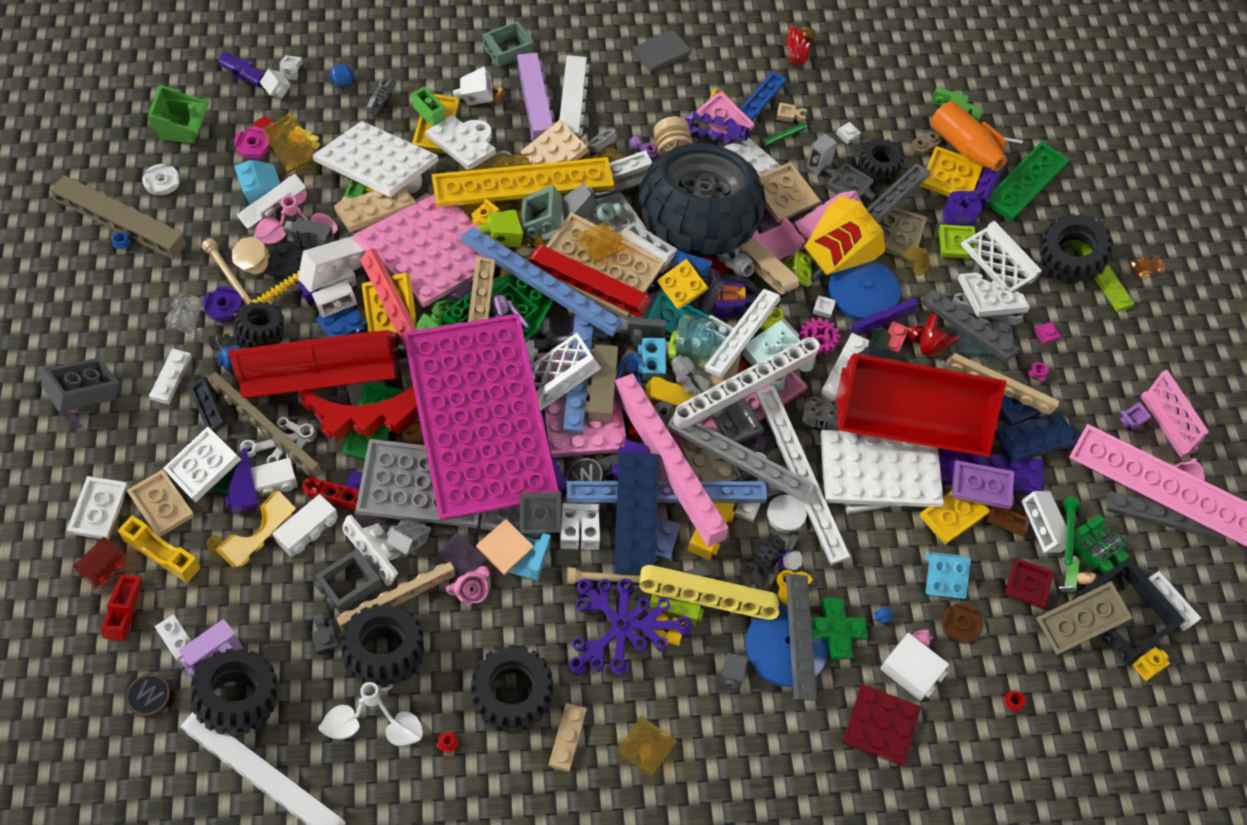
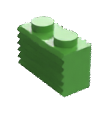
(428, 106)

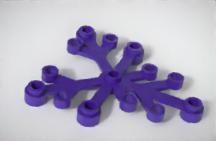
(647, 625)

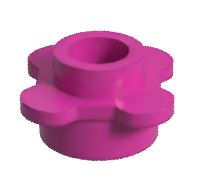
(1040, 367)

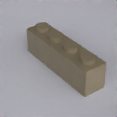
(603, 384)

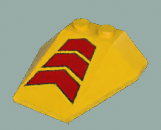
(845, 237)

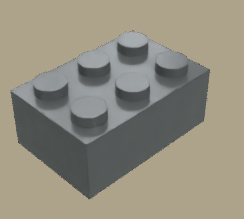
(79, 384)

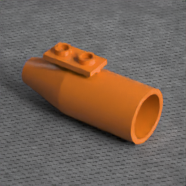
(969, 137)

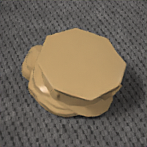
(250, 255)

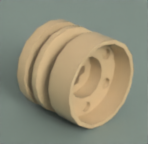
(671, 133)

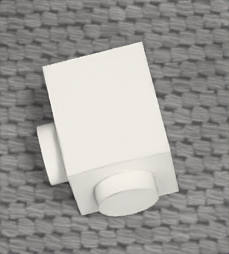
(275, 83)

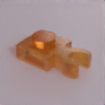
(1146, 267)

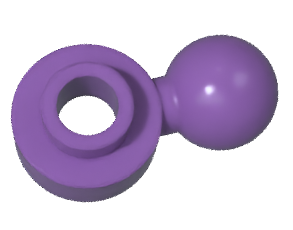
(636, 143)

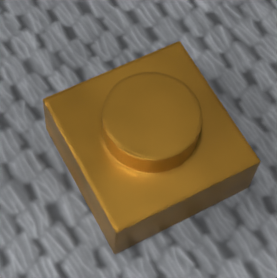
(498, 94)

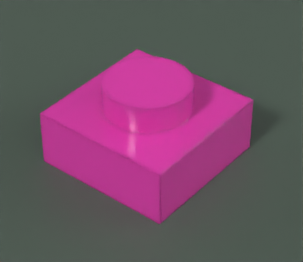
(1047, 333)

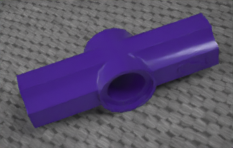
(241, 69)

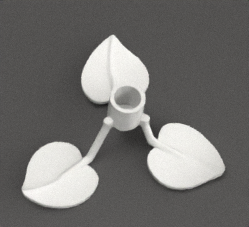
(342, 722)

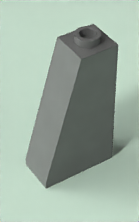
(579, 201)

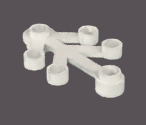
(297, 436)

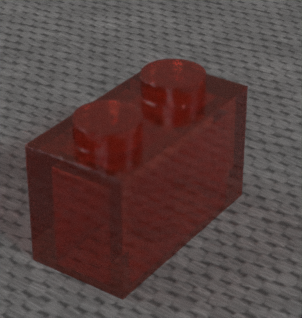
(99, 562)

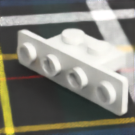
(270, 202)
(373, 546)

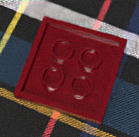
(882, 725)

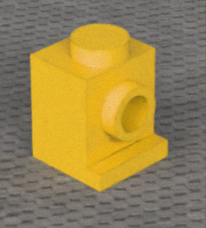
(480, 215)
(1151, 663)

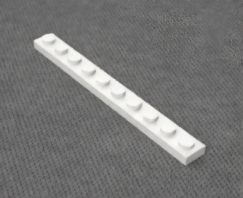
(798, 464)

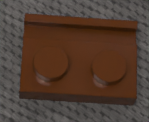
(1011, 519)

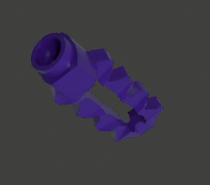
(734, 130)

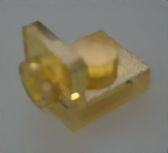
(919, 259)

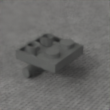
(643, 328)
(738, 422)

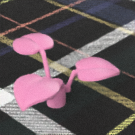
(271, 231)

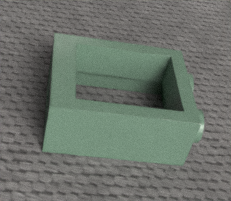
(505, 33)
(544, 198)

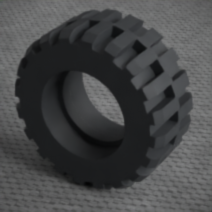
(1081, 229)
(377, 622)
(512, 661)
(233, 715)

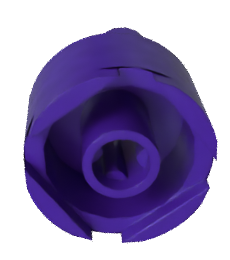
(962, 208)

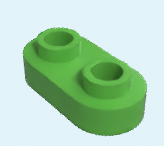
(442, 306)

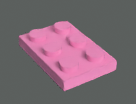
(721, 106)

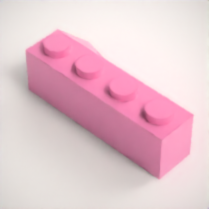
(809, 221)

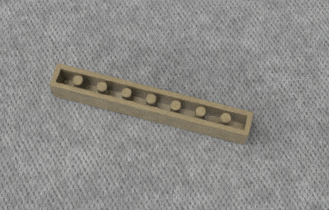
(118, 216)

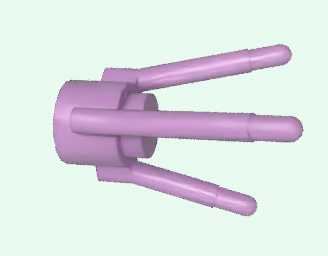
(501, 307)

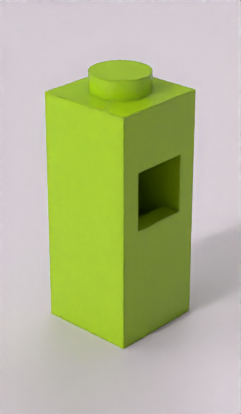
(679, 609)

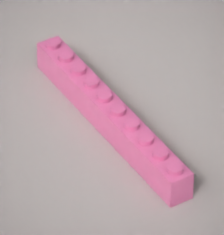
(671, 461)

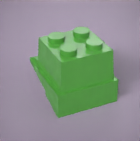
(176, 115)

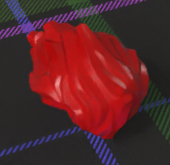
(797, 46)

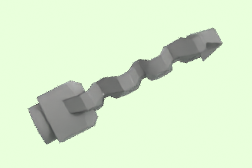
(741, 264)
(683, 370)

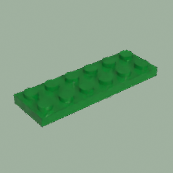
(1026, 181)

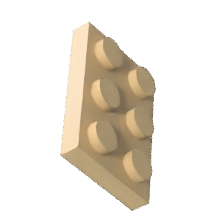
(160, 503)

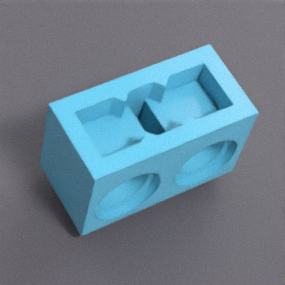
(655, 359)

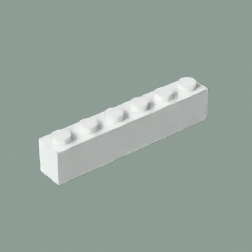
(574, 93)

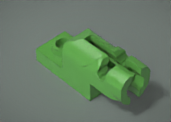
(943, 96)

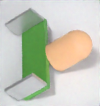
(1073, 576)

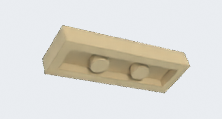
(567, 737)

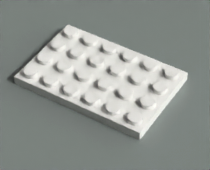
(375, 158)
(879, 471)

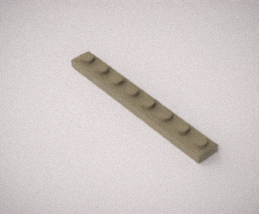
(268, 429)

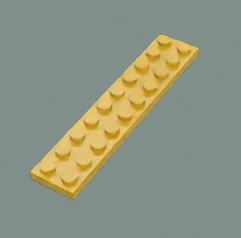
(520, 181)

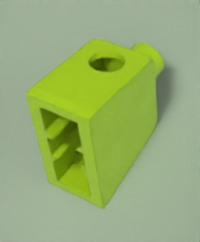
(503, 228)

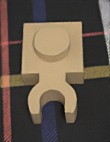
(788, 112)

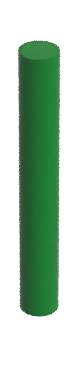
(783, 135)

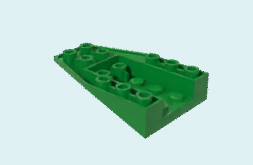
(525, 299)

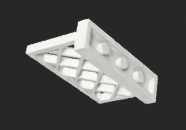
(1010, 252)
(565, 380)

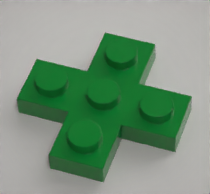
(838, 628)

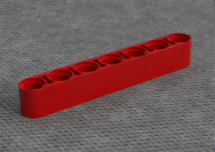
(590, 280)

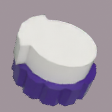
(789, 560)

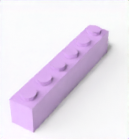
(535, 93)

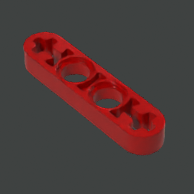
(337, 498)

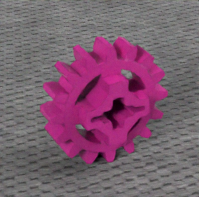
(820, 331)

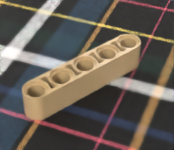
(769, 267)

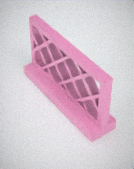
(1173, 424)

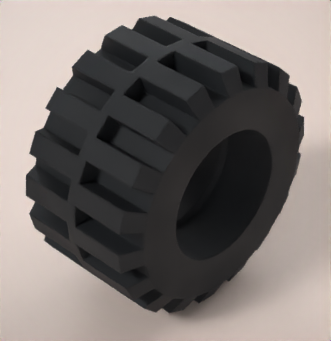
(884, 151)
(259, 324)

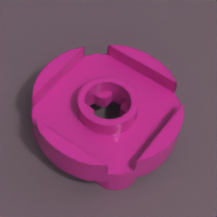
(255, 150)

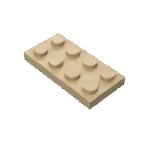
(372, 208)

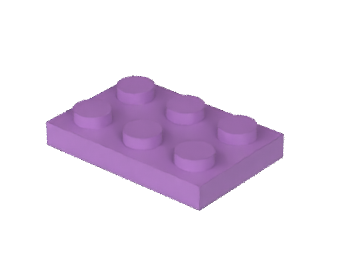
(983, 484)

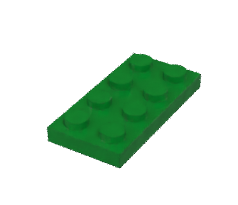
(373, 393)

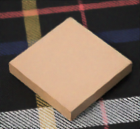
(505, 547)

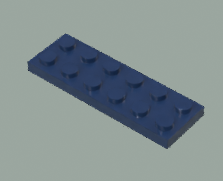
(636, 512)

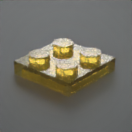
(646, 746)

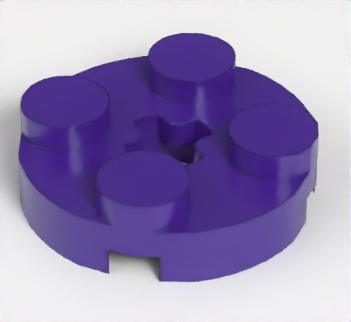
(218, 312)

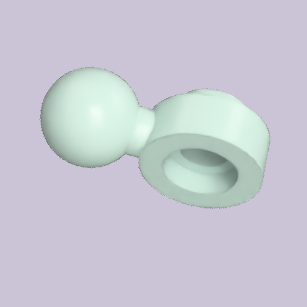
(606, 212)

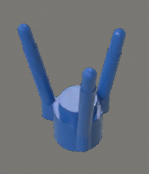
(631, 364)

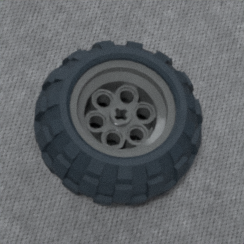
(702, 199)

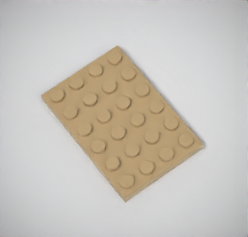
(629, 266)

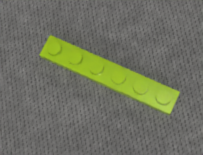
(1107, 281)

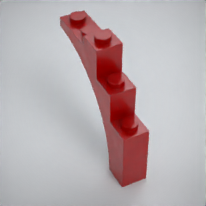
(365, 419)

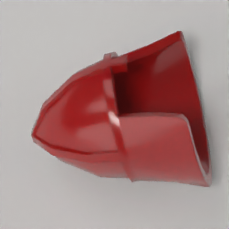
(933, 339)

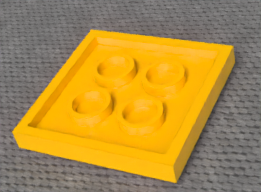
(951, 172)
(376, 314)

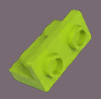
(801, 266)

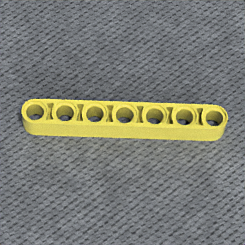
(709, 592)

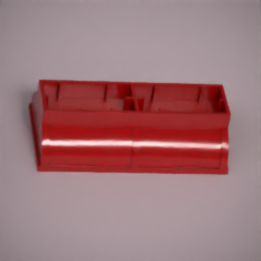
(316, 363)
(919, 404)

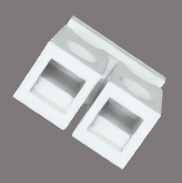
(584, 517)

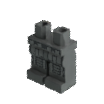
(308, 234)

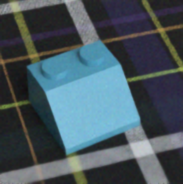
(256, 179)

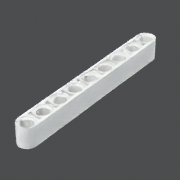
(742, 389)
(261, 774)

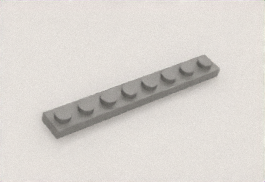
(745, 459)

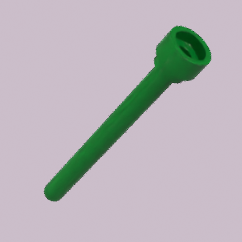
(1071, 506)

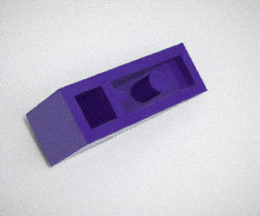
(242, 491)

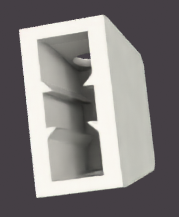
(475, 87)

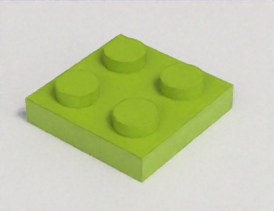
(951, 238)

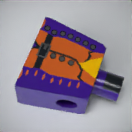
(732, 300)

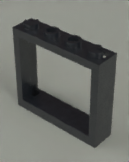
(1151, 596)

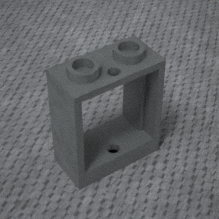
(373, 581)

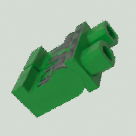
(1099, 545)

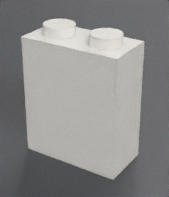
(915, 667)

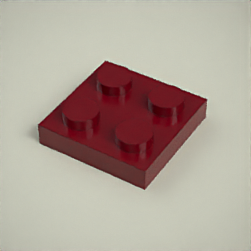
(1029, 583)

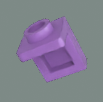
(1134, 416)

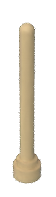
(211, 248)
(575, 575)

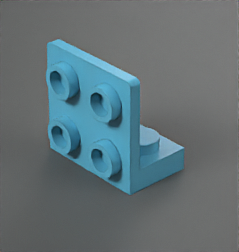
(532, 563)
(947, 574)

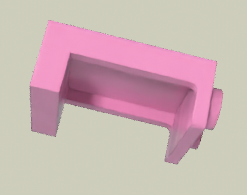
(781, 240)

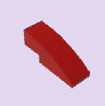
(121, 608)

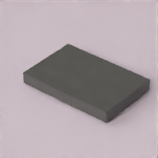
(661, 50)

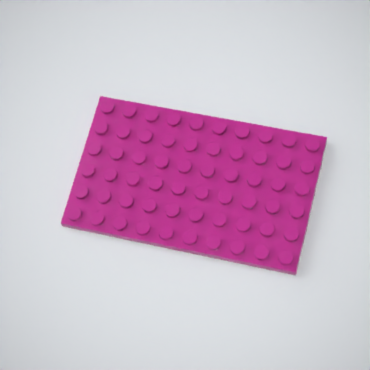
(479, 415)

